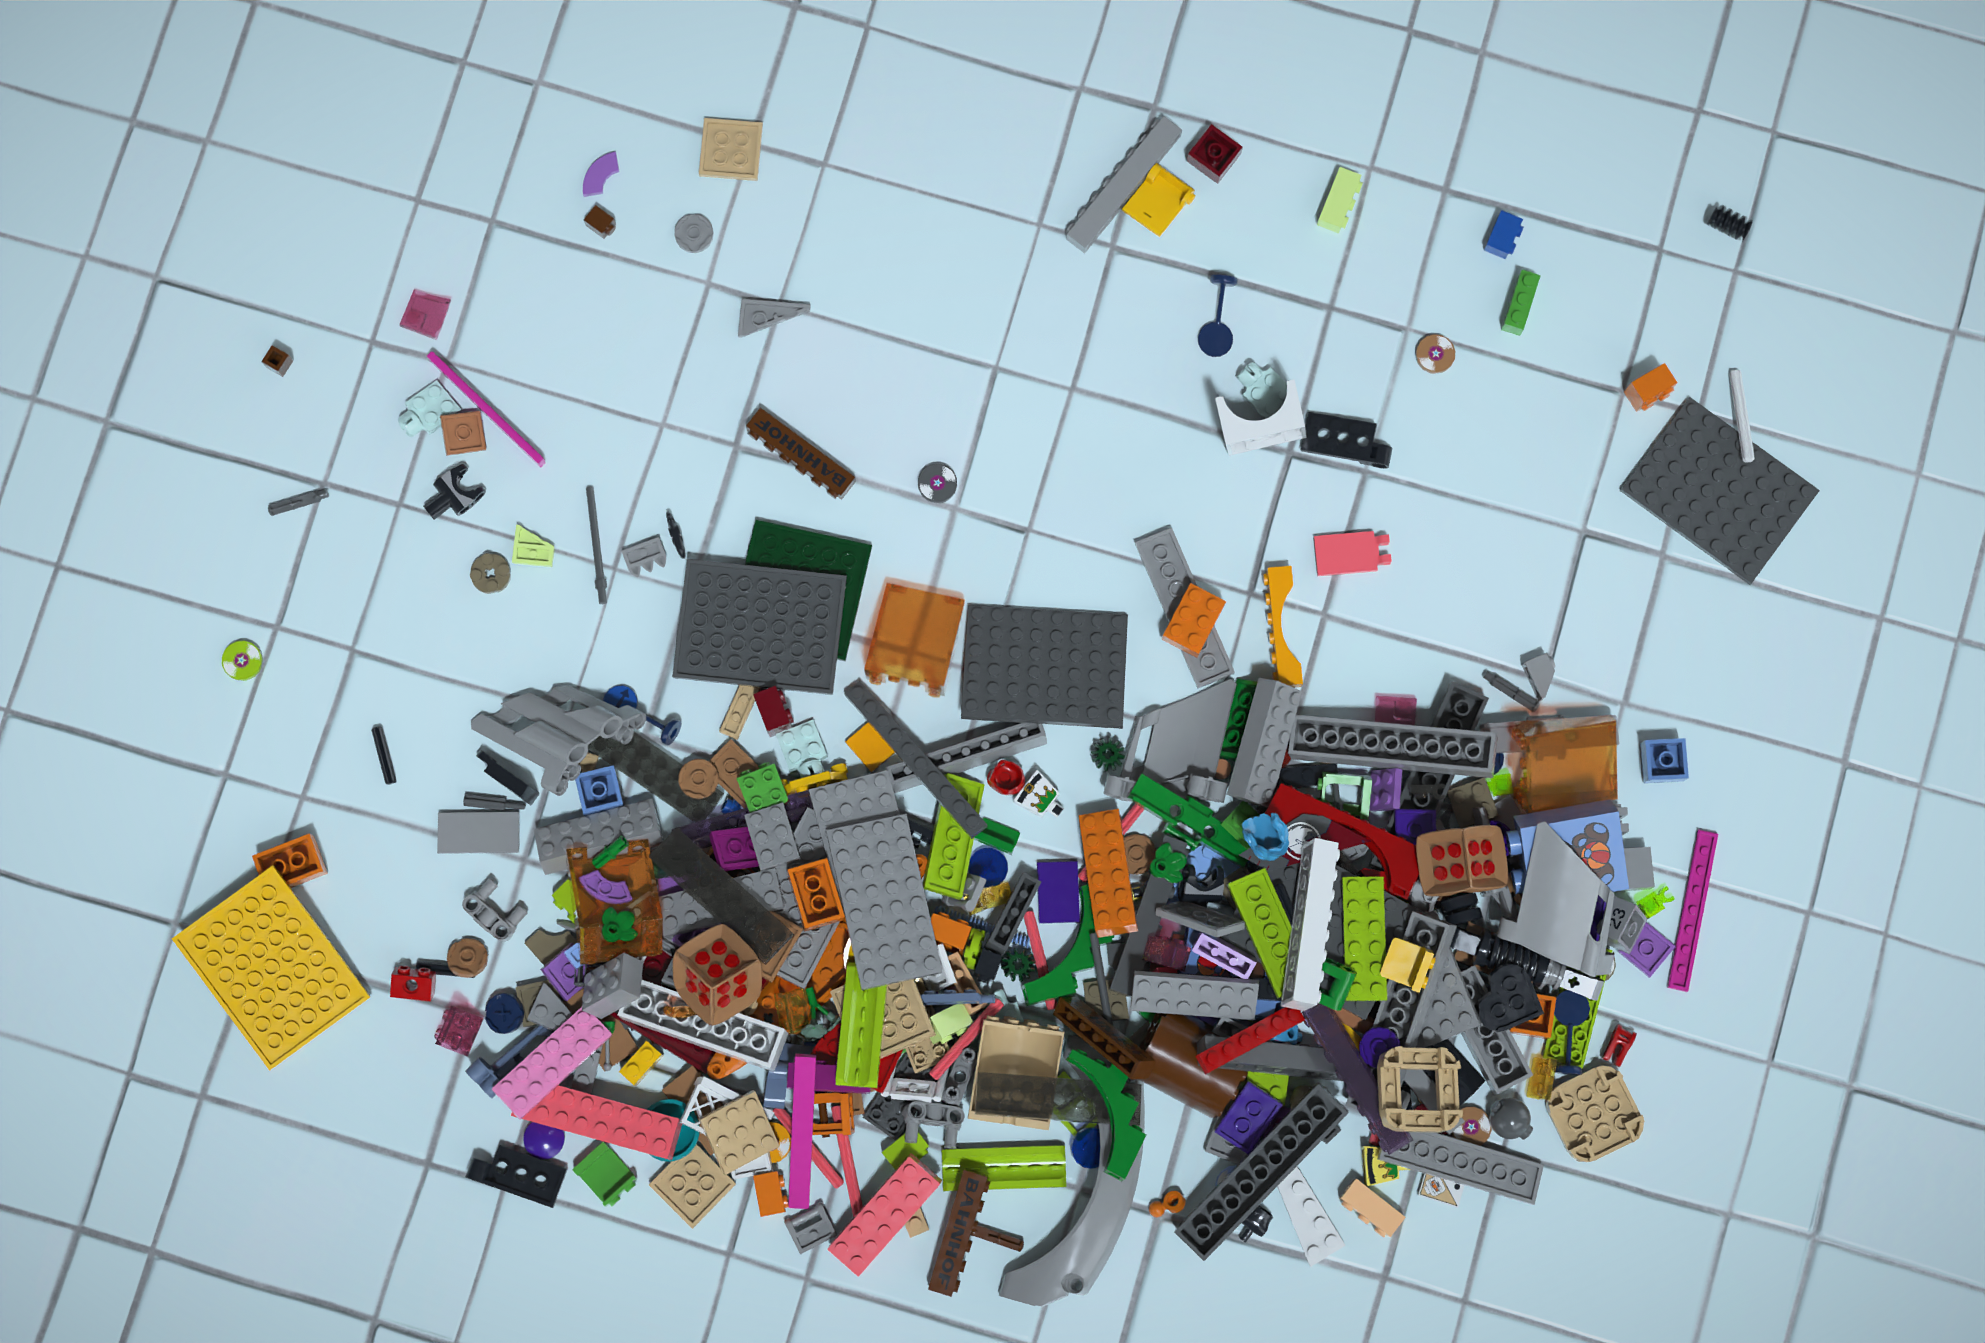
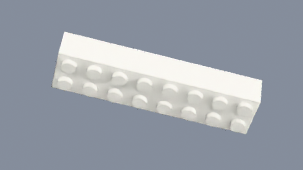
(1310, 924)
(736, 1037)

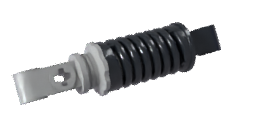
(1538, 967)

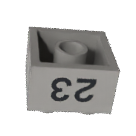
(1625, 925)

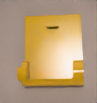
(1160, 198)

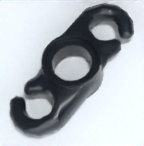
(675, 535)

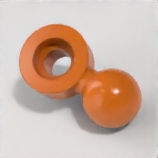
(1158, 1208)

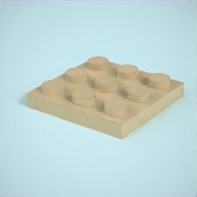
(730, 149)
(739, 1132)
(692, 1186)

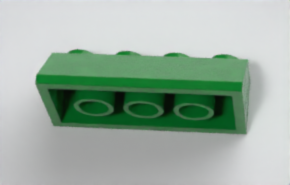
(1238, 717)

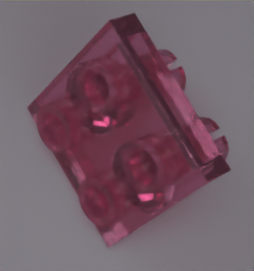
(458, 1030)

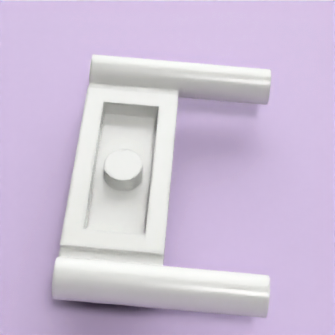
(915, 1089)

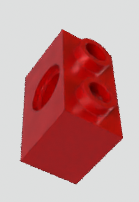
(404, 989)

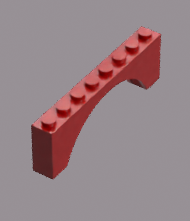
(1394, 853)

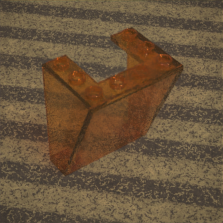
(914, 639)
(1566, 762)
(639, 876)

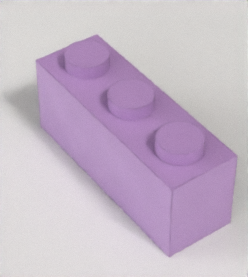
(1224, 955)

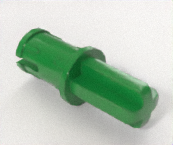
(610, 852)

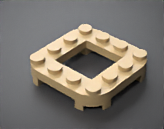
(1447, 1089)

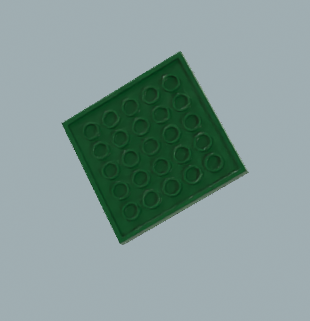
(814, 552)

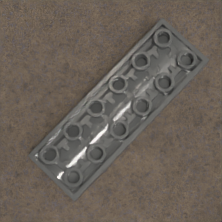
(887, 1112)

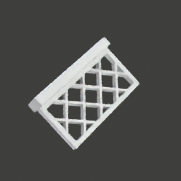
(713, 1090)

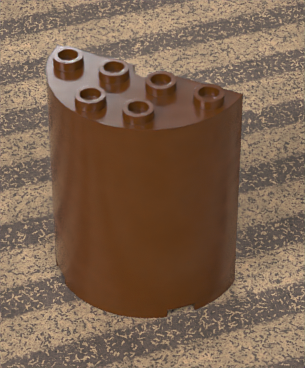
(1173, 1045)

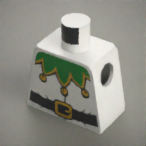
(1039, 796)

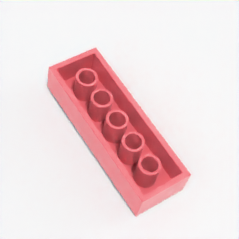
(884, 1214)

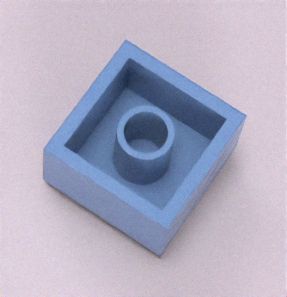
(1664, 760)
(599, 790)

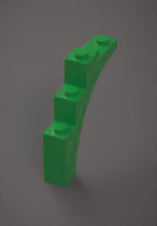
(1079, 959)
(1125, 1139)

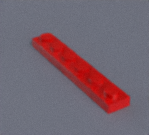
(1249, 1038)

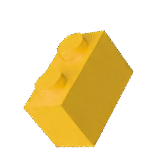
(641, 1063)

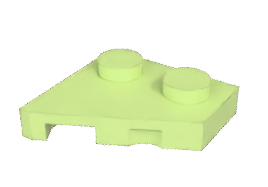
(531, 549)

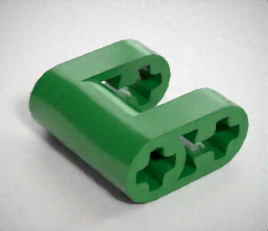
(1341, 985)

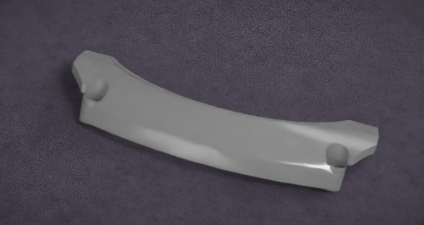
(1093, 1237)

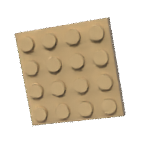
(904, 1019)

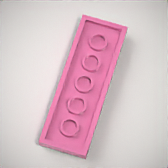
(551, 1062)

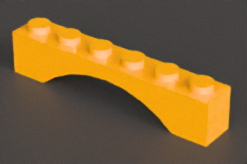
(1287, 667)

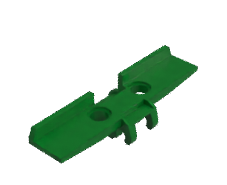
(1191, 813)

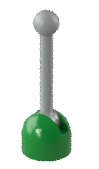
(610, 1025)

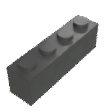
(1012, 914)

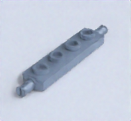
(951, 997)

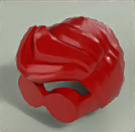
(1006, 778)

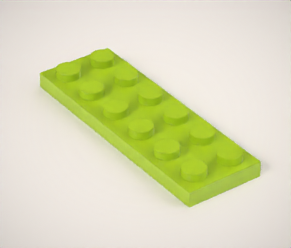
(951, 845)
(1265, 923)
(1364, 936)

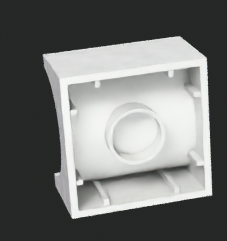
(1249, 435)

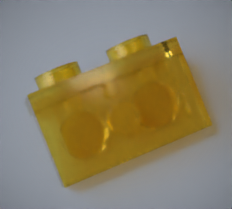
(793, 1010)
(1541, 1082)

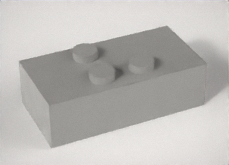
(1639, 868)

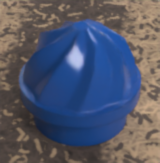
(730, 806)

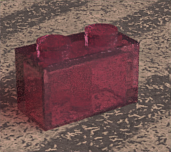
(1167, 953)

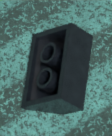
(1468, 1078)

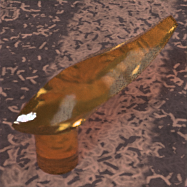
(678, 1011)

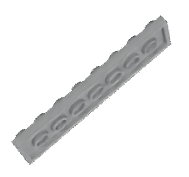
(1170, 580)
(1469, 1165)

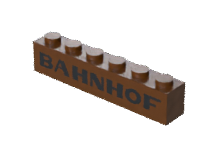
(800, 453)
(1104, 1038)
(958, 1232)

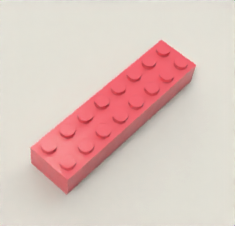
(608, 1121)

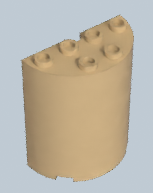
(1017, 1050)

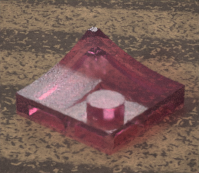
(425, 314)
(1395, 710)

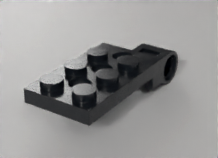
(1372, 454)
(487, 1174)

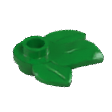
(1170, 862)
(620, 923)

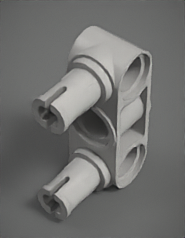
(489, 918)
(955, 1090)
(933, 1115)

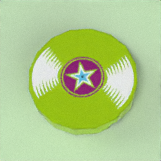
(242, 660)

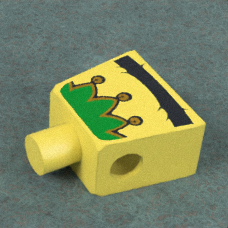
(1376, 1170)

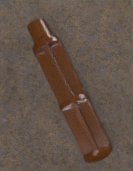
(998, 1238)

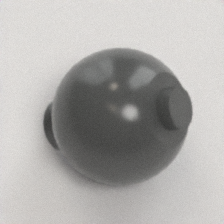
(1510, 1119)

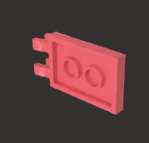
(1350, 553)

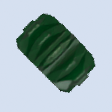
(1113, 759)
(1011, 966)

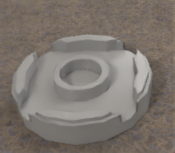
(694, 233)

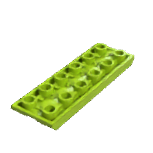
(860, 1033)
(1556, 1045)
(1007, 1166)

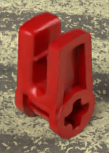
(1617, 1039)

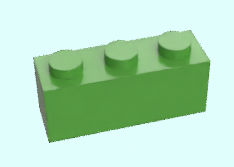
(1521, 302)

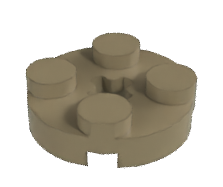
(489, 562)

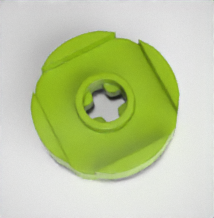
(974, 951)

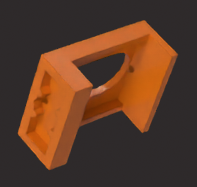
(847, 1114)

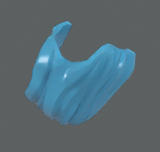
(1266, 836)

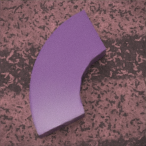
(599, 173)
(604, 889)

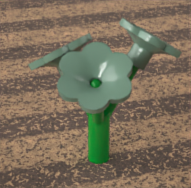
(815, 1031)

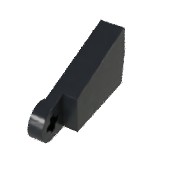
(507, 779)

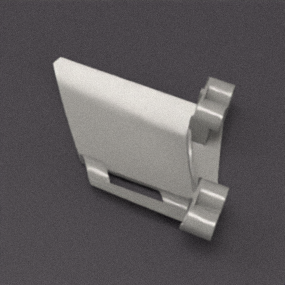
(1182, 747)
(1560, 908)

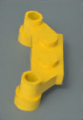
(837, 774)

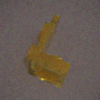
(992, 897)

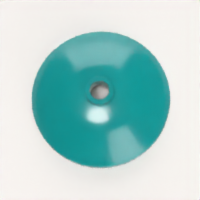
(688, 1137)

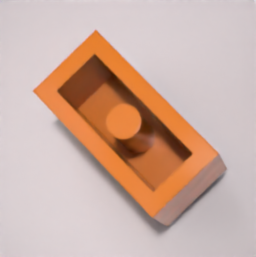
(770, 1193)

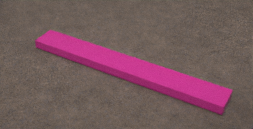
(486, 409)
(1692, 911)
(802, 1131)

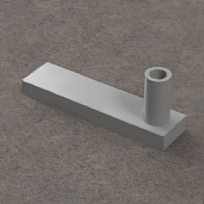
(1425, 1091)

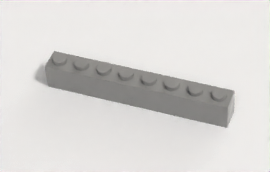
(1123, 185)
(973, 753)

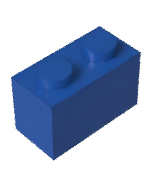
(1503, 235)

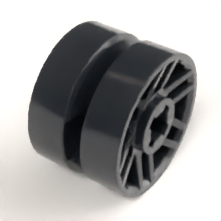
(1461, 909)

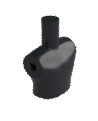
(1256, 1223)

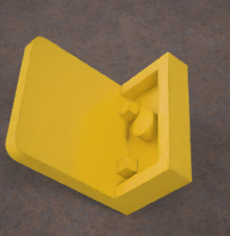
(1408, 964)

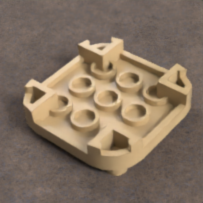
(1595, 1114)

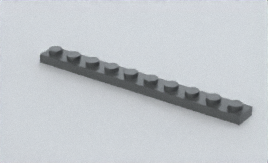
(915, 760)

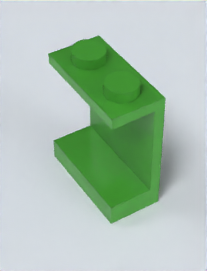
(605, 1174)

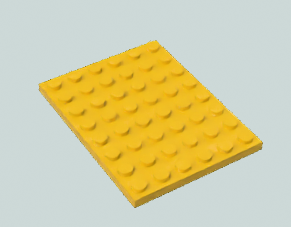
(271, 967)

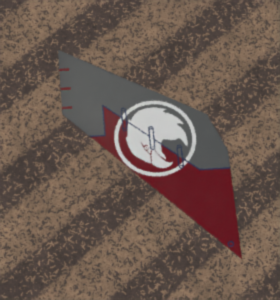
(1301, 832)

